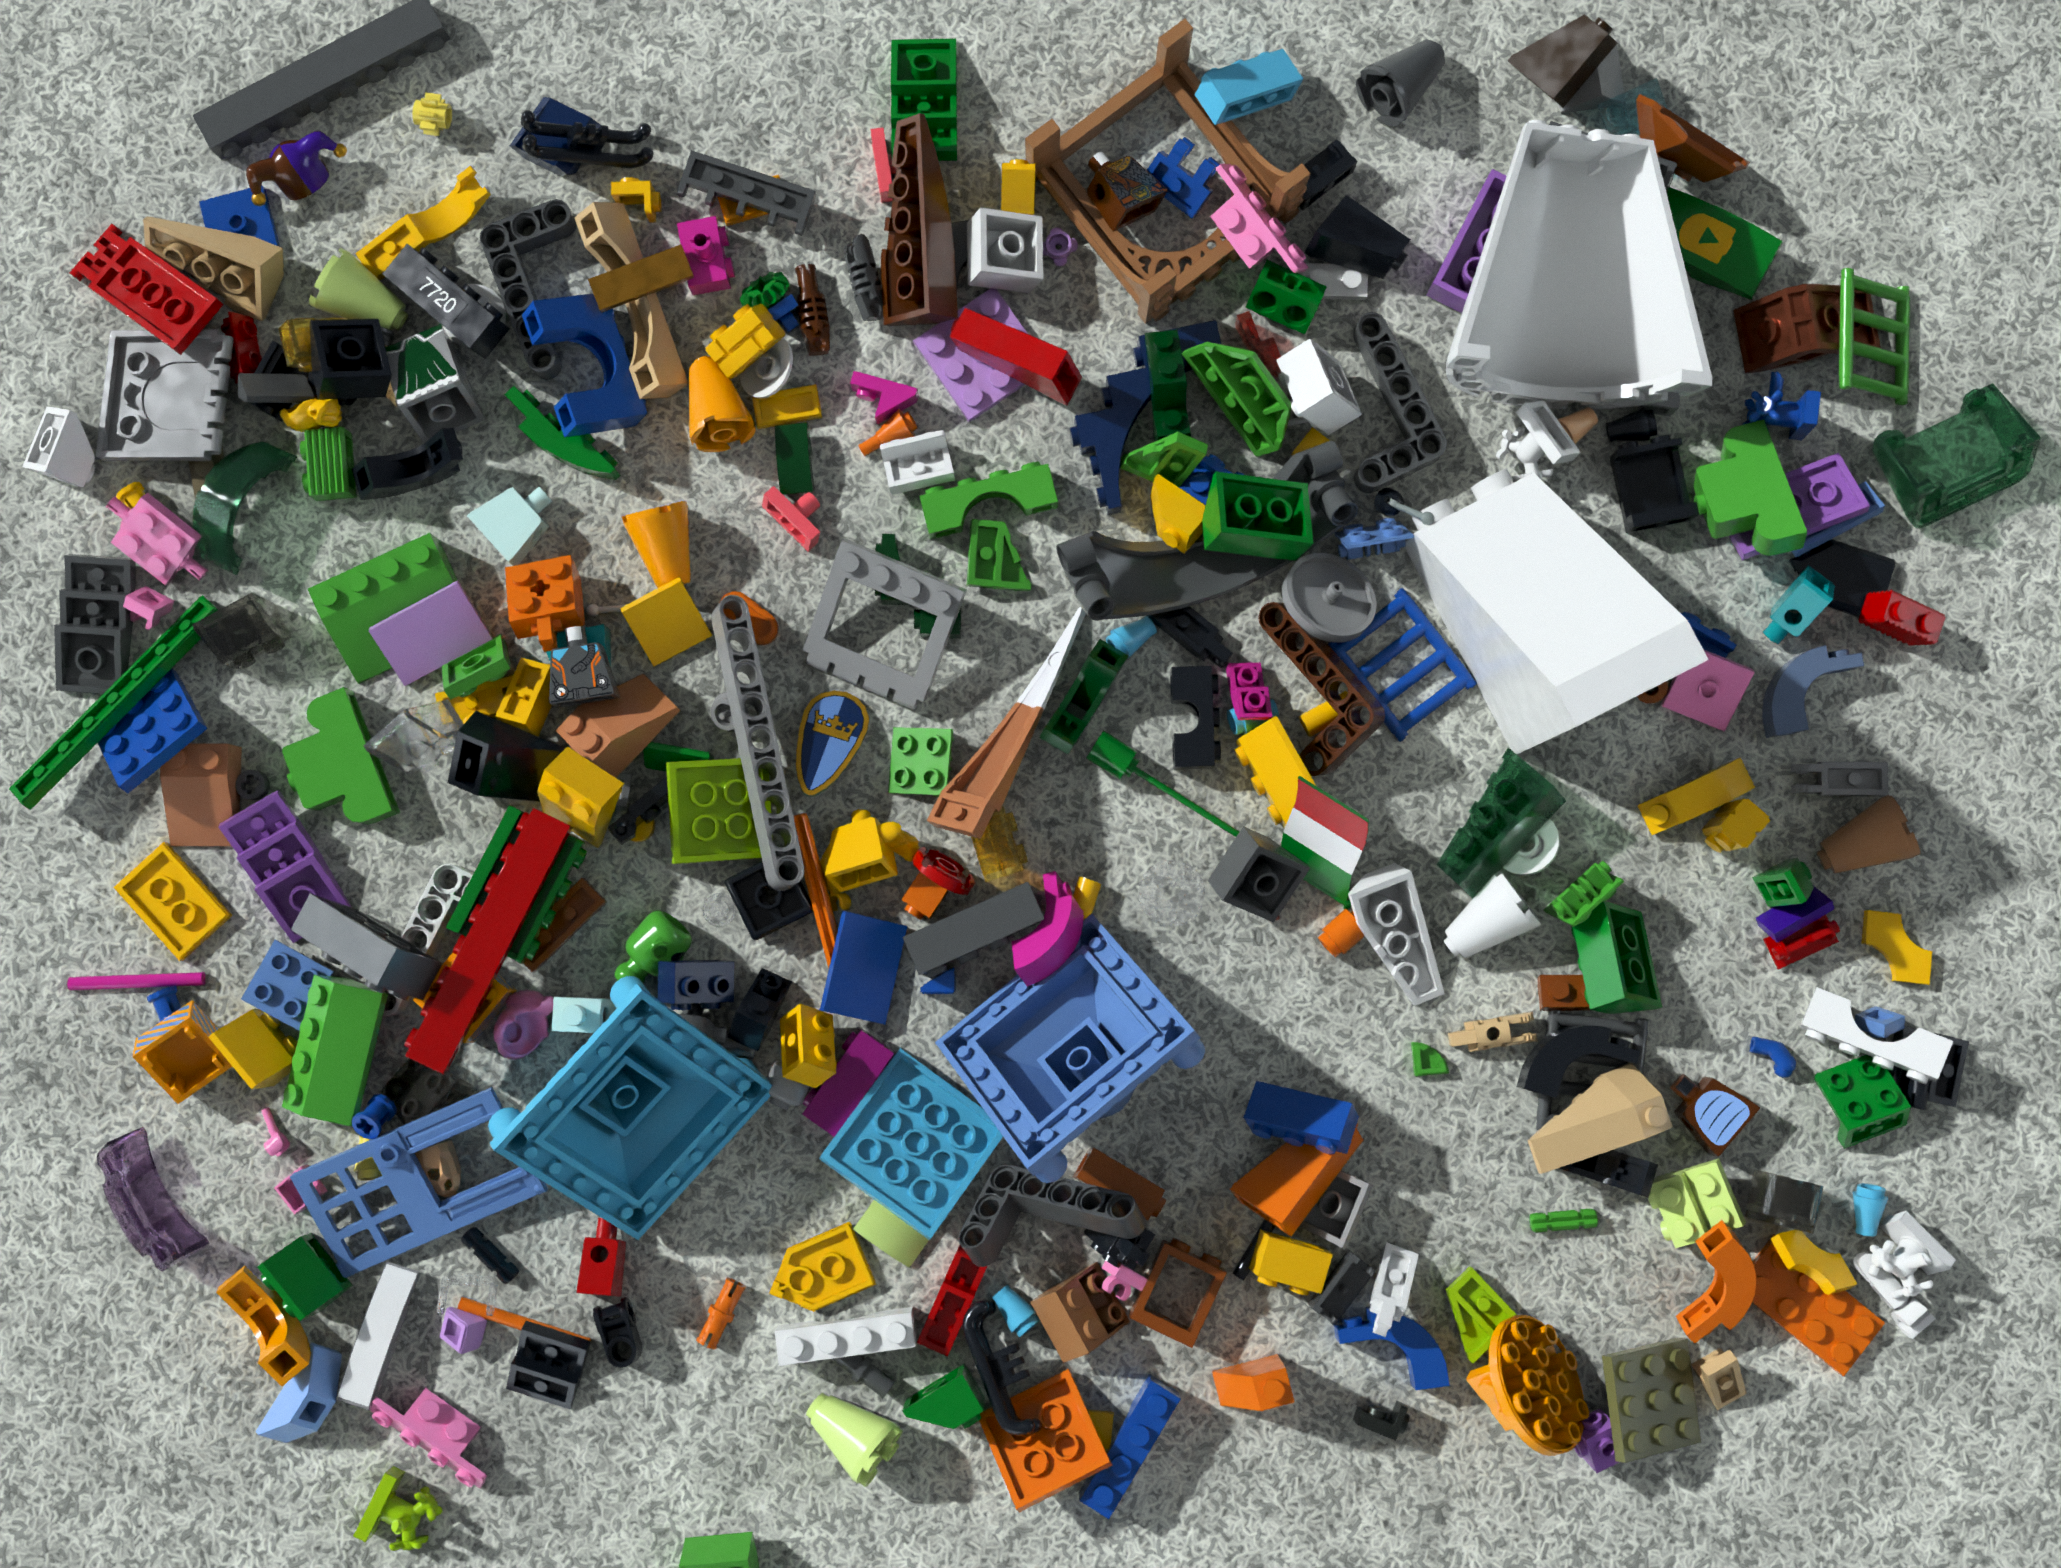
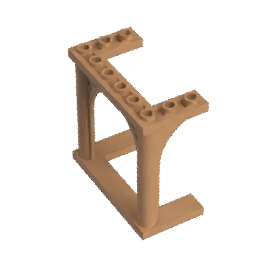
(1150, 290)

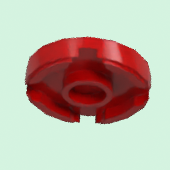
(943, 871)

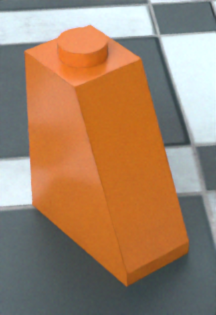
(1254, 1384)

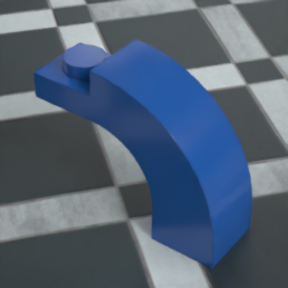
(1423, 1355)

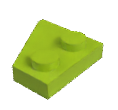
(1476, 1312)

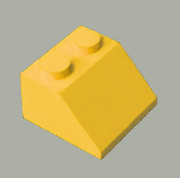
(256, 1048)

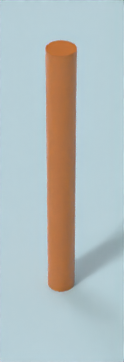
(504, 1317)

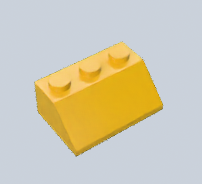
(1274, 767)

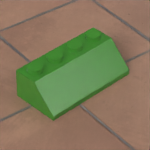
(334, 1050)

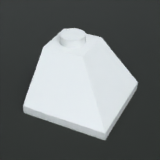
(61, 448)

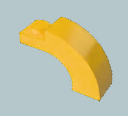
(1696, 796)

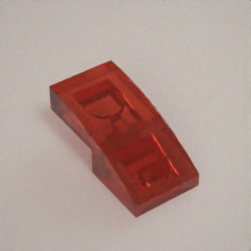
(1266, 349)

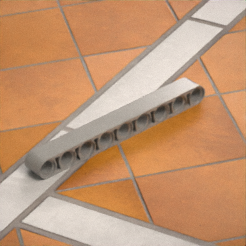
(752, 757)

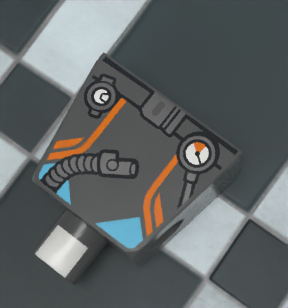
(580, 672)

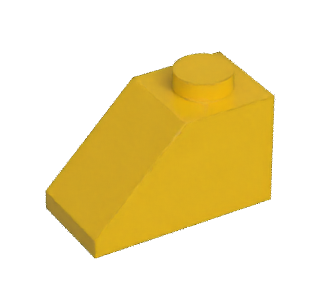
(1176, 514)

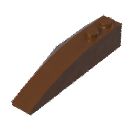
(920, 251)

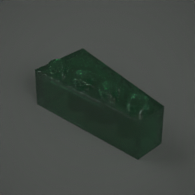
(1500, 823)

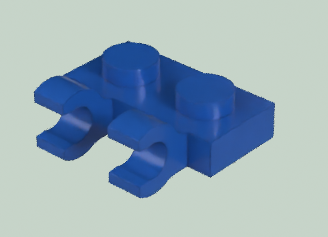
(1184, 189)

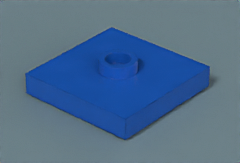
(239, 215)

